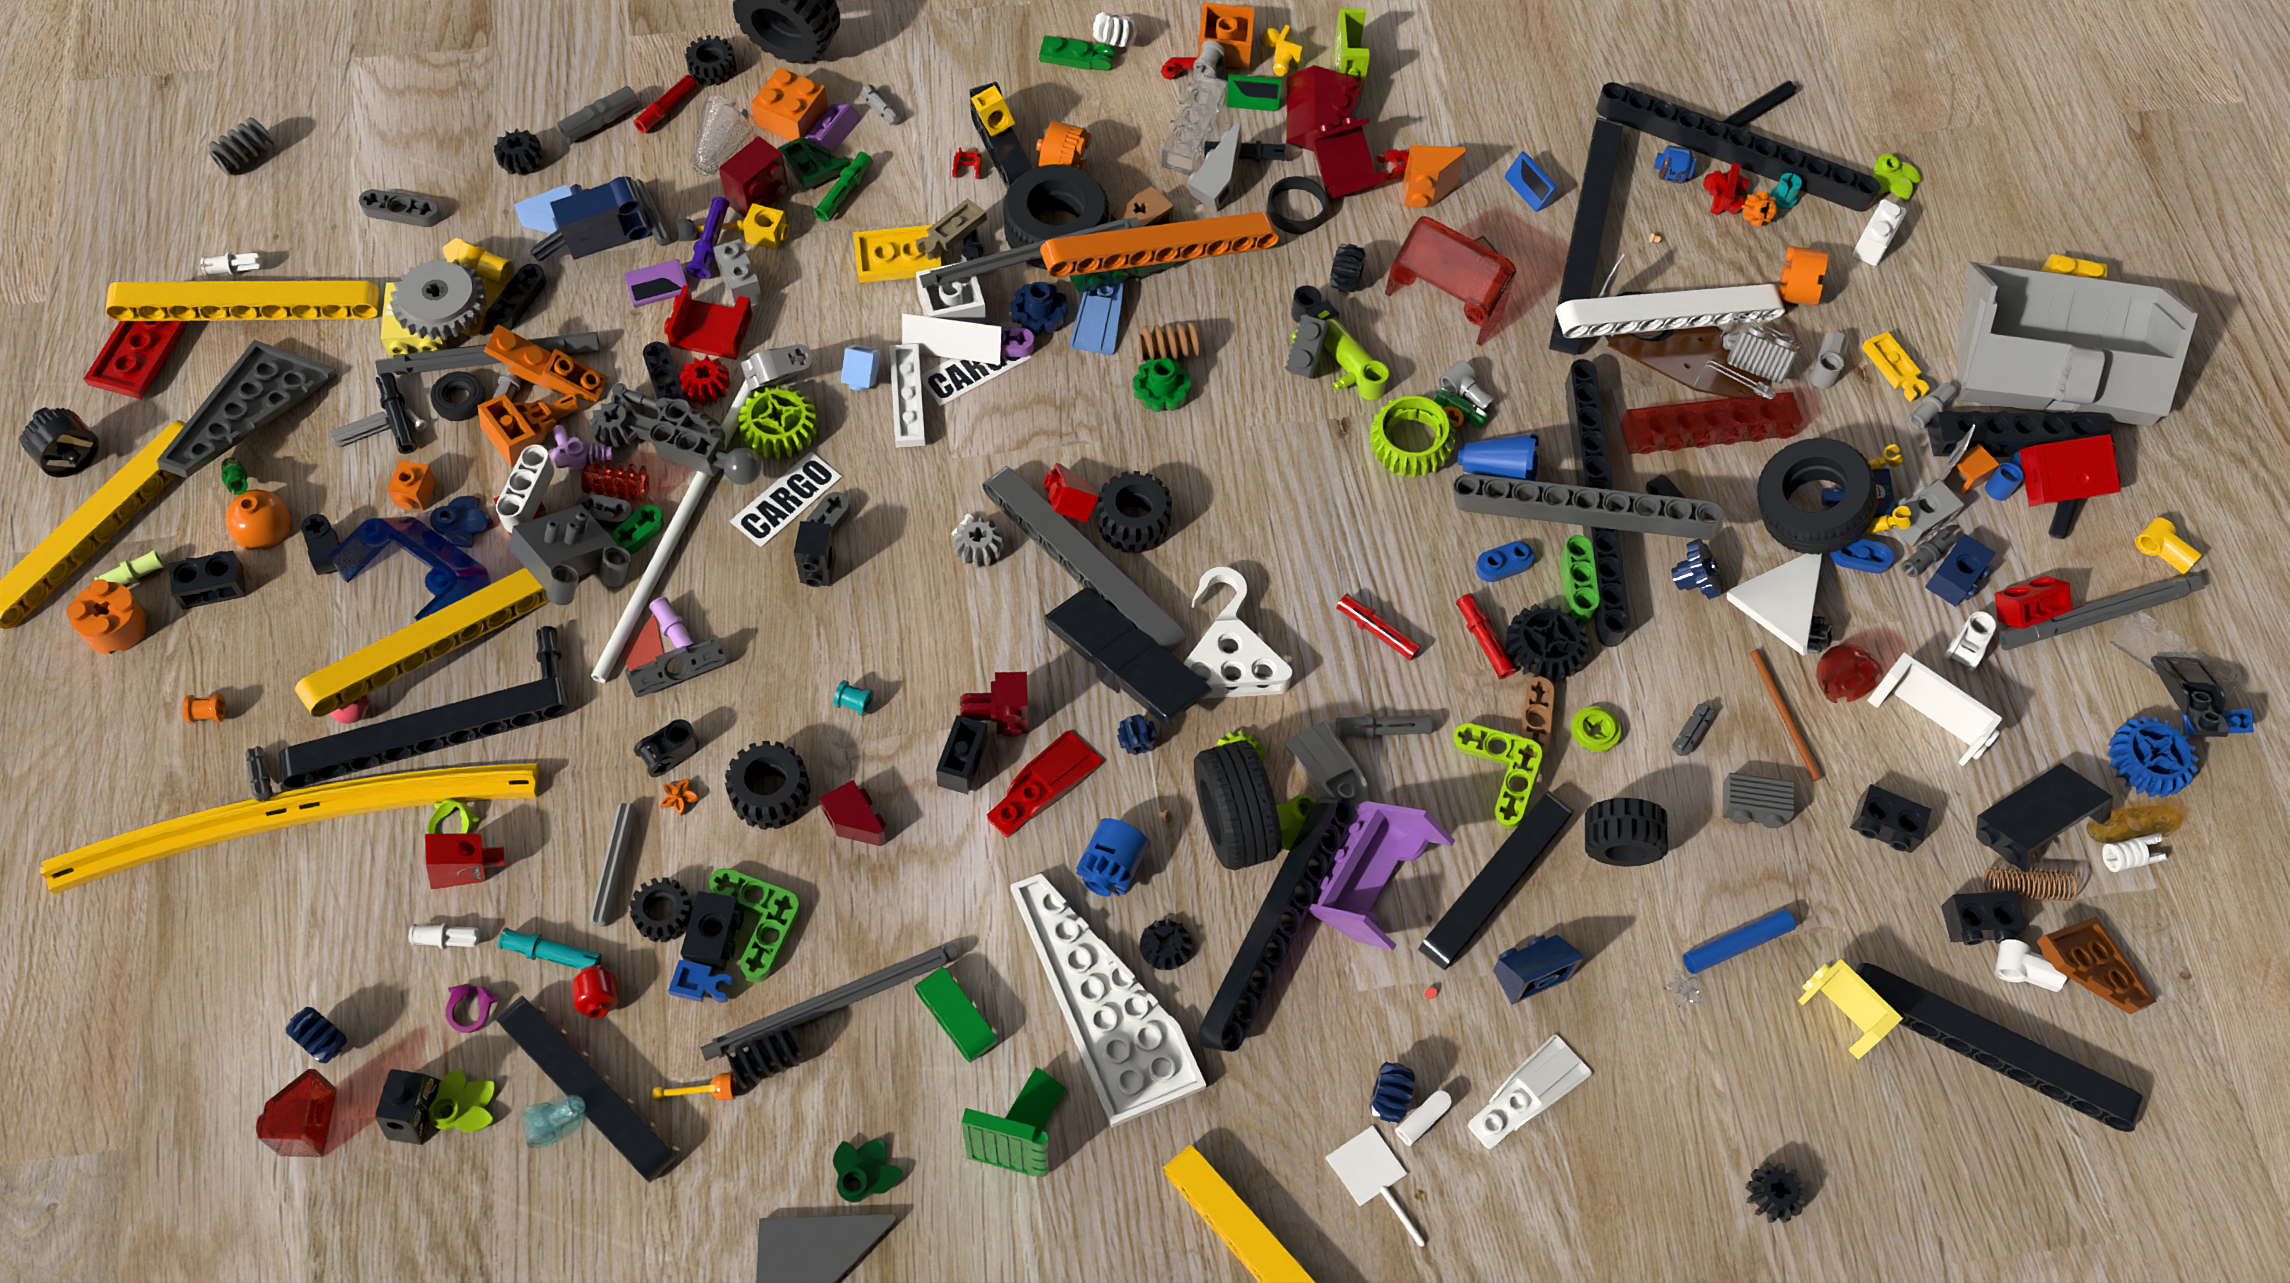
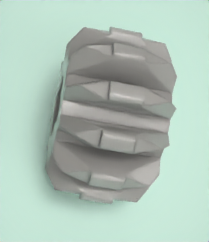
(978, 542)

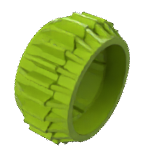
(1417, 409)

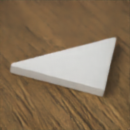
(1783, 599)

